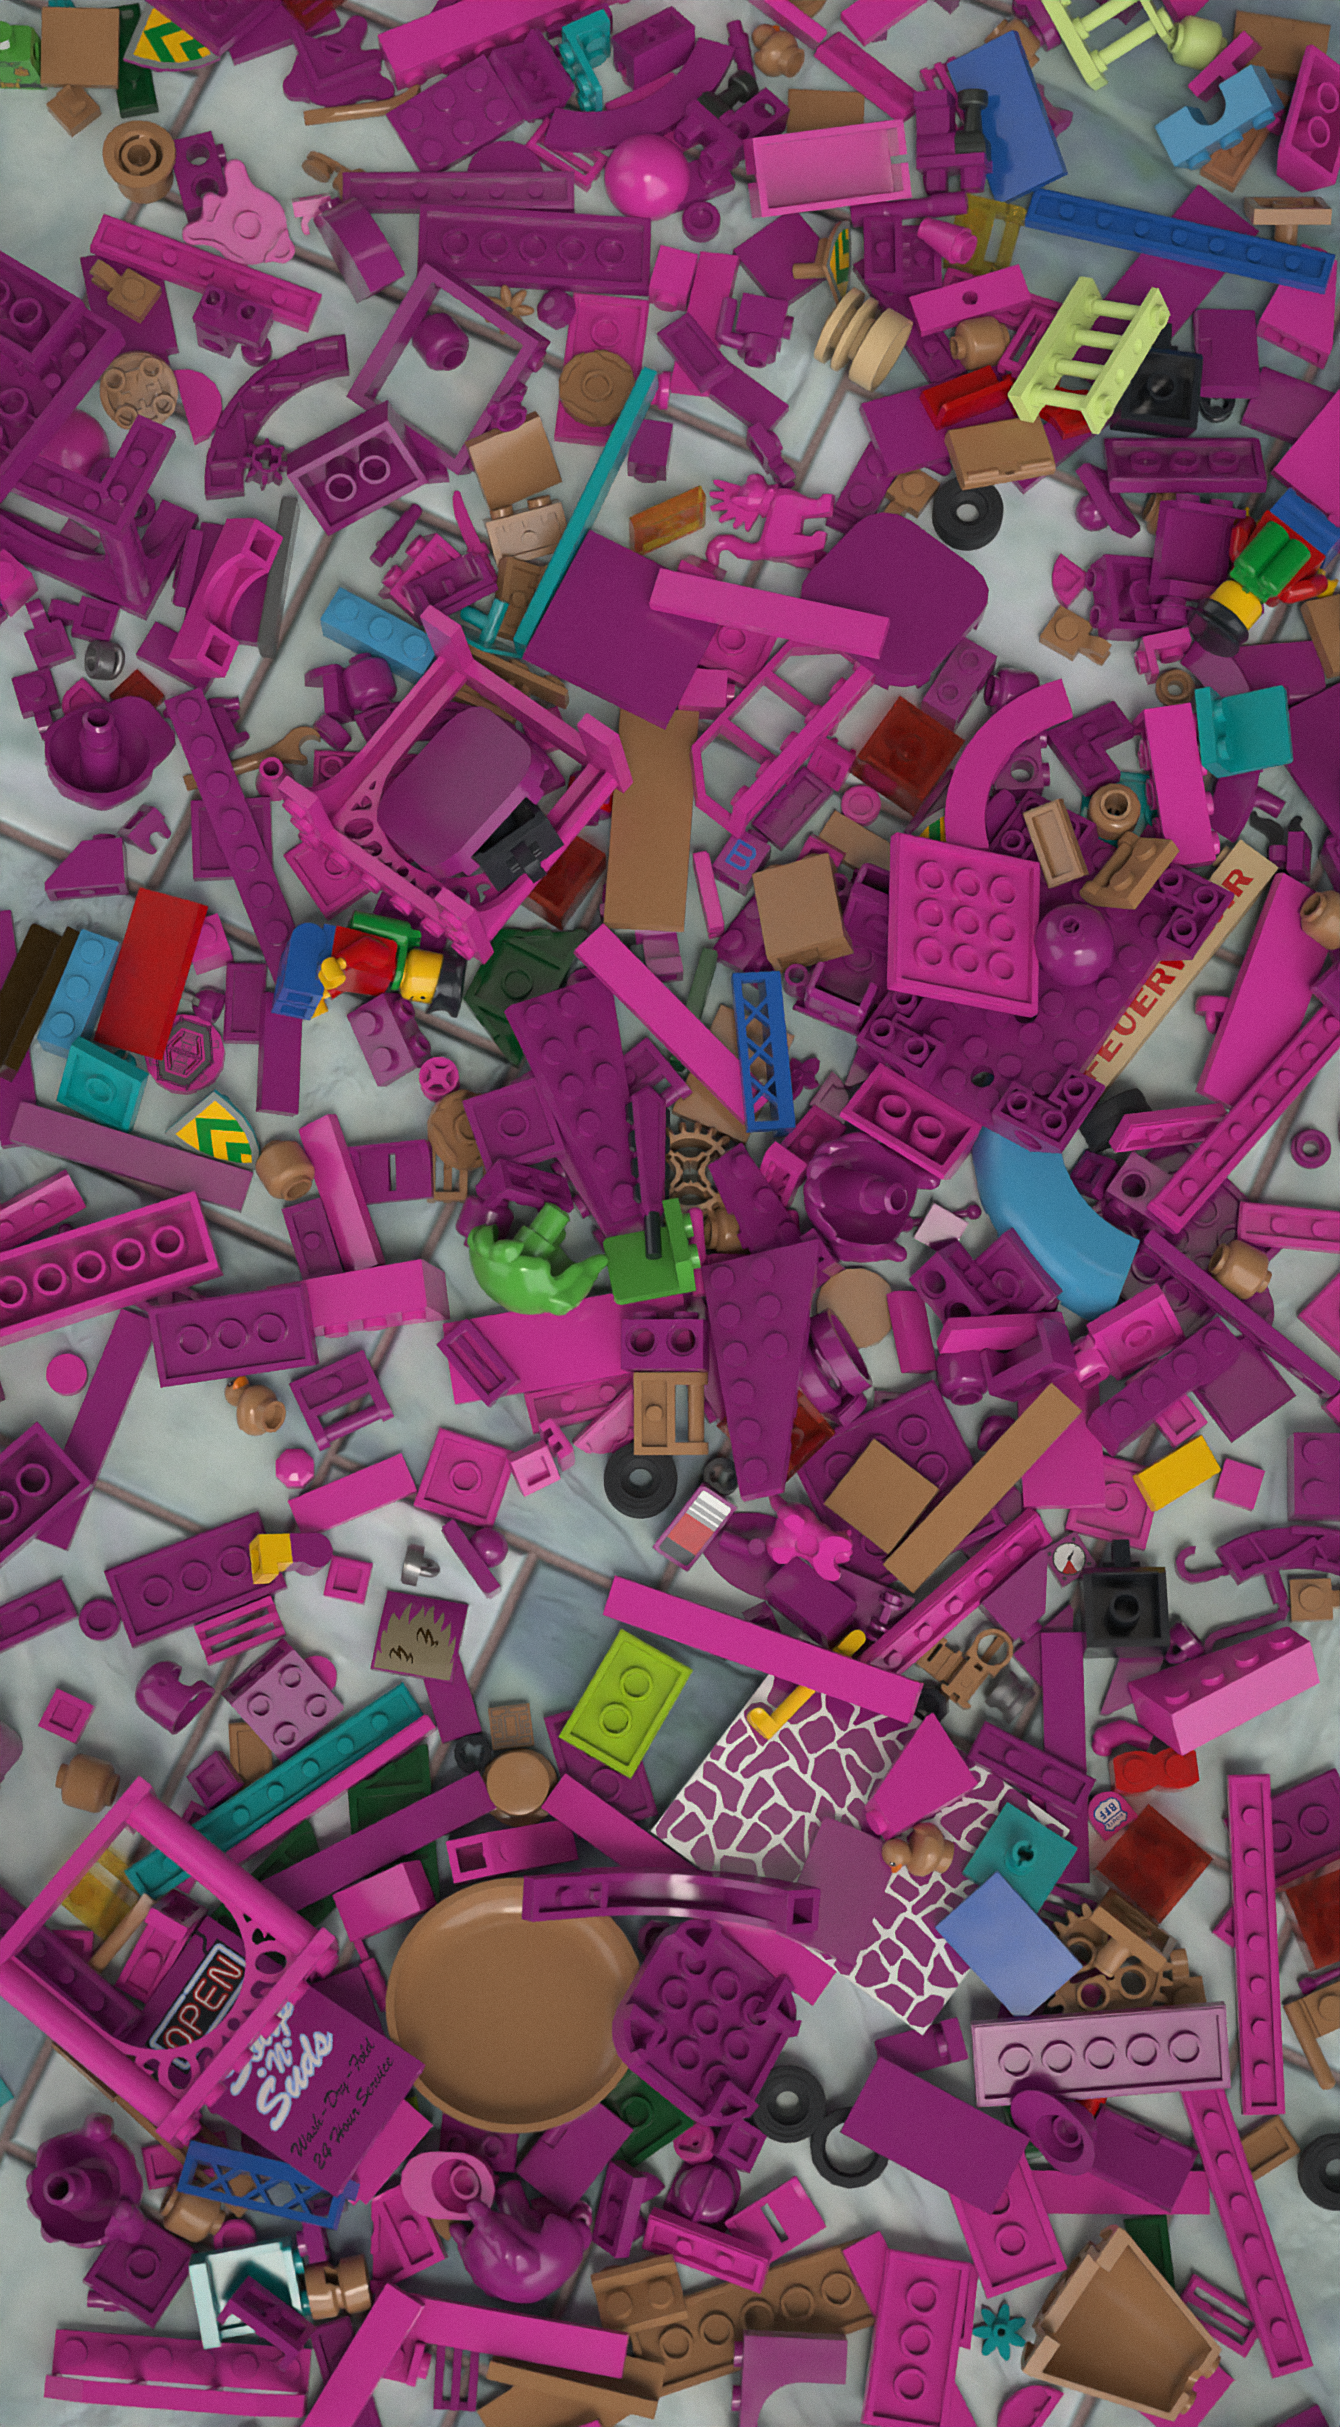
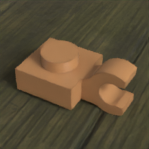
(128, 294)
(911, 493)
(1071, 635)
(1312, 1600)
(1184, 1988)

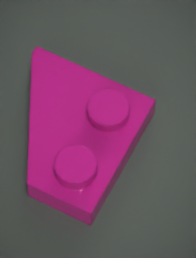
(401, 2240)

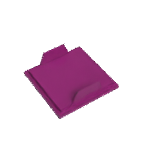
(1244, 1392)

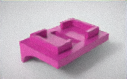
(793, 2212)

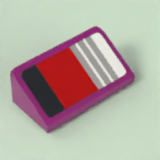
(695, 1526)

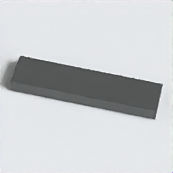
(278, 579)

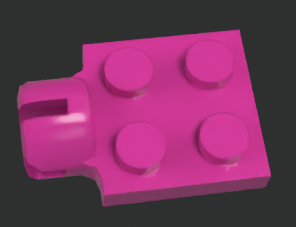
(1127, 1338)

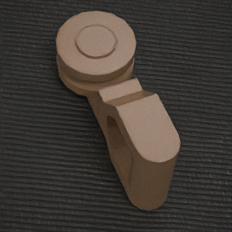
(321, 166)

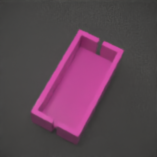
(826, 168)

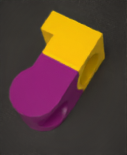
(288, 1552)

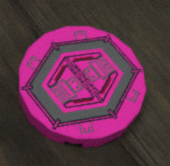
(191, 1057)

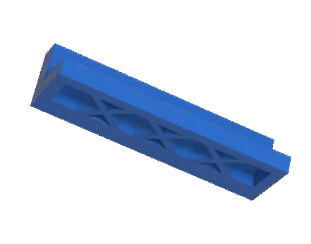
(773, 1052)
(260, 2168)

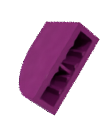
(358, 247)

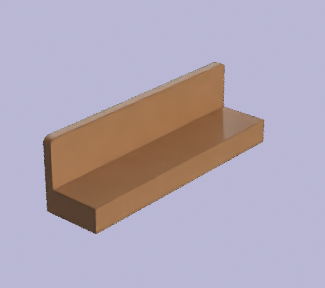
(632, 2394)

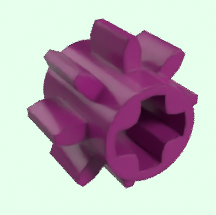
(254, 466)

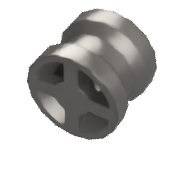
(1010, 1697)

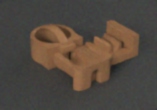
(963, 1675)

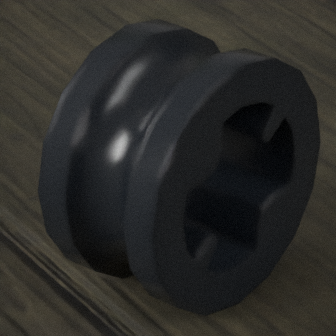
(1217, 414)
(727, 1466)
(474, 1741)

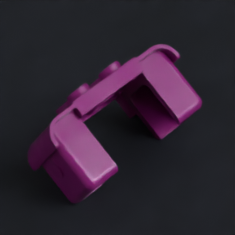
(849, 987)

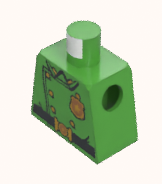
(20, 57)

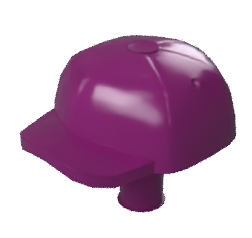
(107, 751)

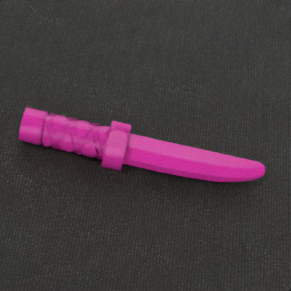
(469, 533)
(373, 1975)

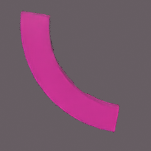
(990, 752)

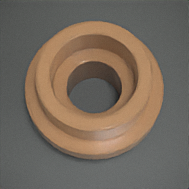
(1178, 678)

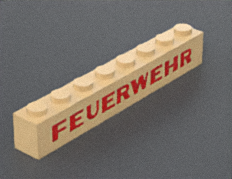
(1242, 873)

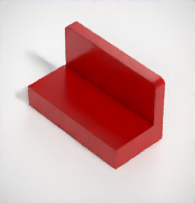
(964, 397)

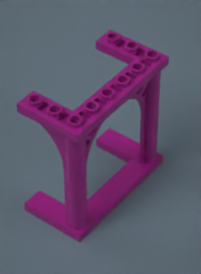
(131, 569)

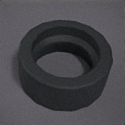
(823, 2165)

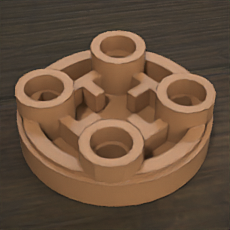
(138, 385)

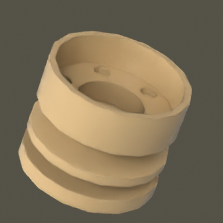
(857, 336)

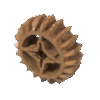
(700, 1163)

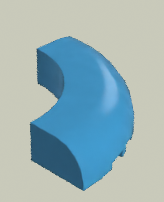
(1054, 1222)

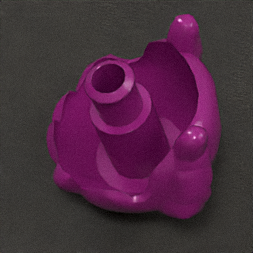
(862, 1196)
(87, 2187)
(514, 2251)

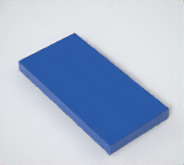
(1015, 121)

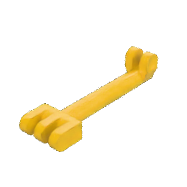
(767, 1724)

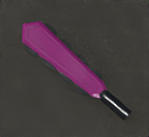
(650, 1144)

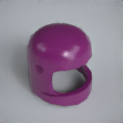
(167, 1699)

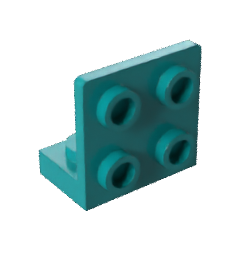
(583, 48)
(1243, 730)

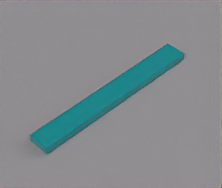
(589, 503)
(285, 1786)

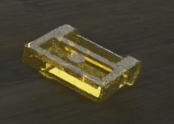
(981, 221)
(97, 1904)

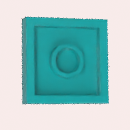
(102, 1085)
(1023, 1853)

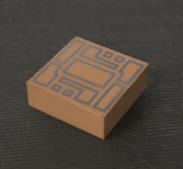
(511, 1727)

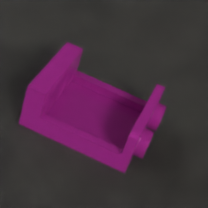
(1192, 547)

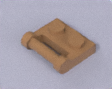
(1130, 872)
(657, 1413)

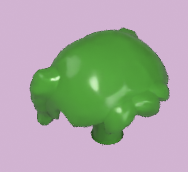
(531, 1269)

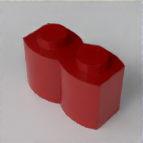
(1141, 1771)

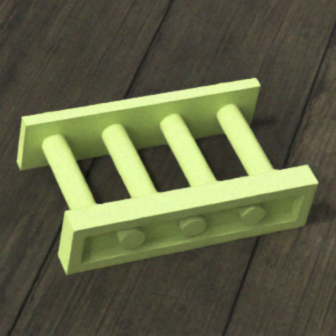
(1077, 30)
(1072, 330)

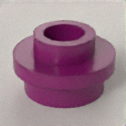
(1313, 1137)

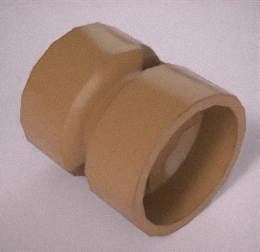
(338, 2287)

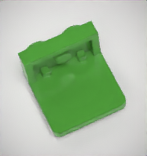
(642, 1279)

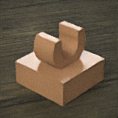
(73, 109)

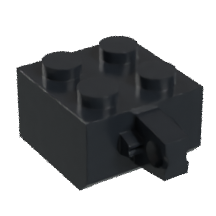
(1162, 393)
(518, 846)
(1124, 1608)

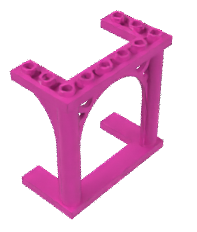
(329, 808)
(306, 1949)

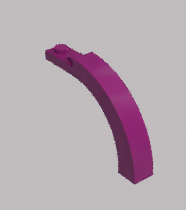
(672, 1892)

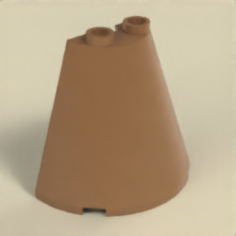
(1120, 2332)

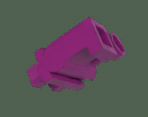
(230, 320)

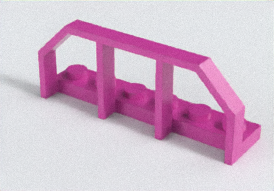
(795, 748)
(181, 2362)

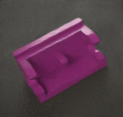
(653, 47)
(450, 586)
(523, 1186)
(811, 1602)
(269, 2319)

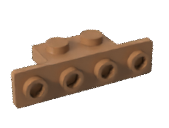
(518, 676)

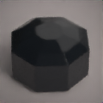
(932, 1701)

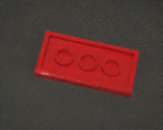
(150, 973)

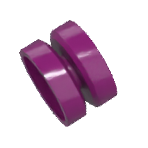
(832, 1363)

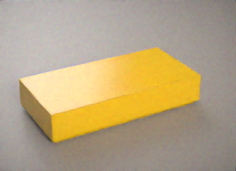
(1176, 1473)

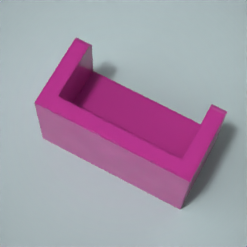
(384, 1900)

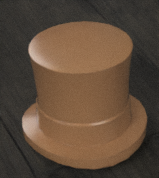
(140, 160)
(519, 1786)

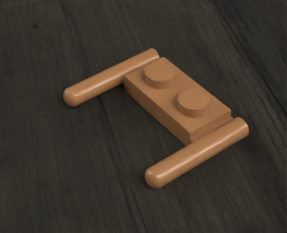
(1312, 2018)

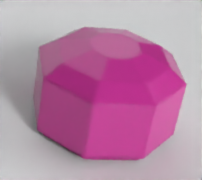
(295, 1468)

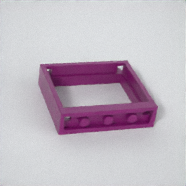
(403, 326)

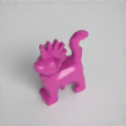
(784, 523)

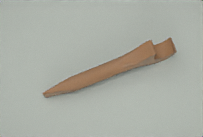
(359, 110)
(285, 750)
(122, 1933)

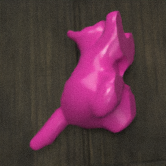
(803, 1535)

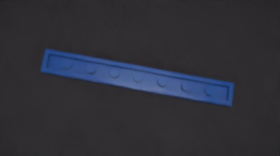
(1180, 240)

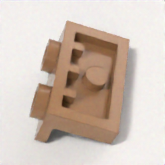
(526, 531)
(640, 2294)

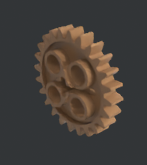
(1093, 1939)

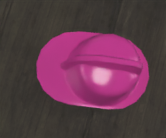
(445, 2182)

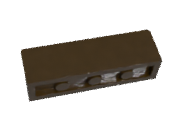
(29, 992)

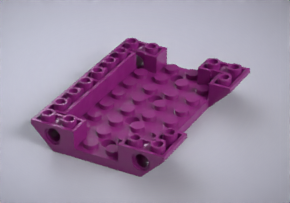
(1040, 1065)

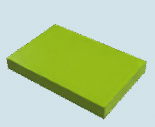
(625, 1704)

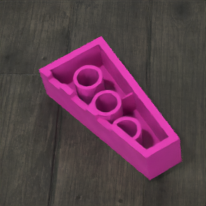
(1176, 782)
(377, 1298)
(1223, 1689)

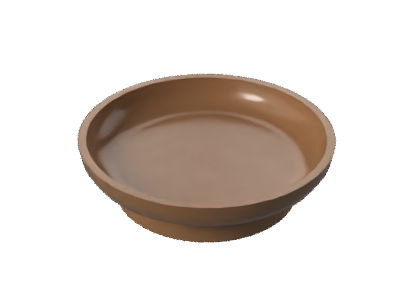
(509, 2009)

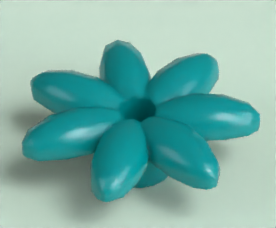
(992, 2327)

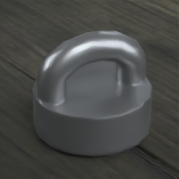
(104, 660)
(417, 1566)

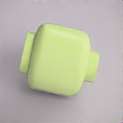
(1196, 42)

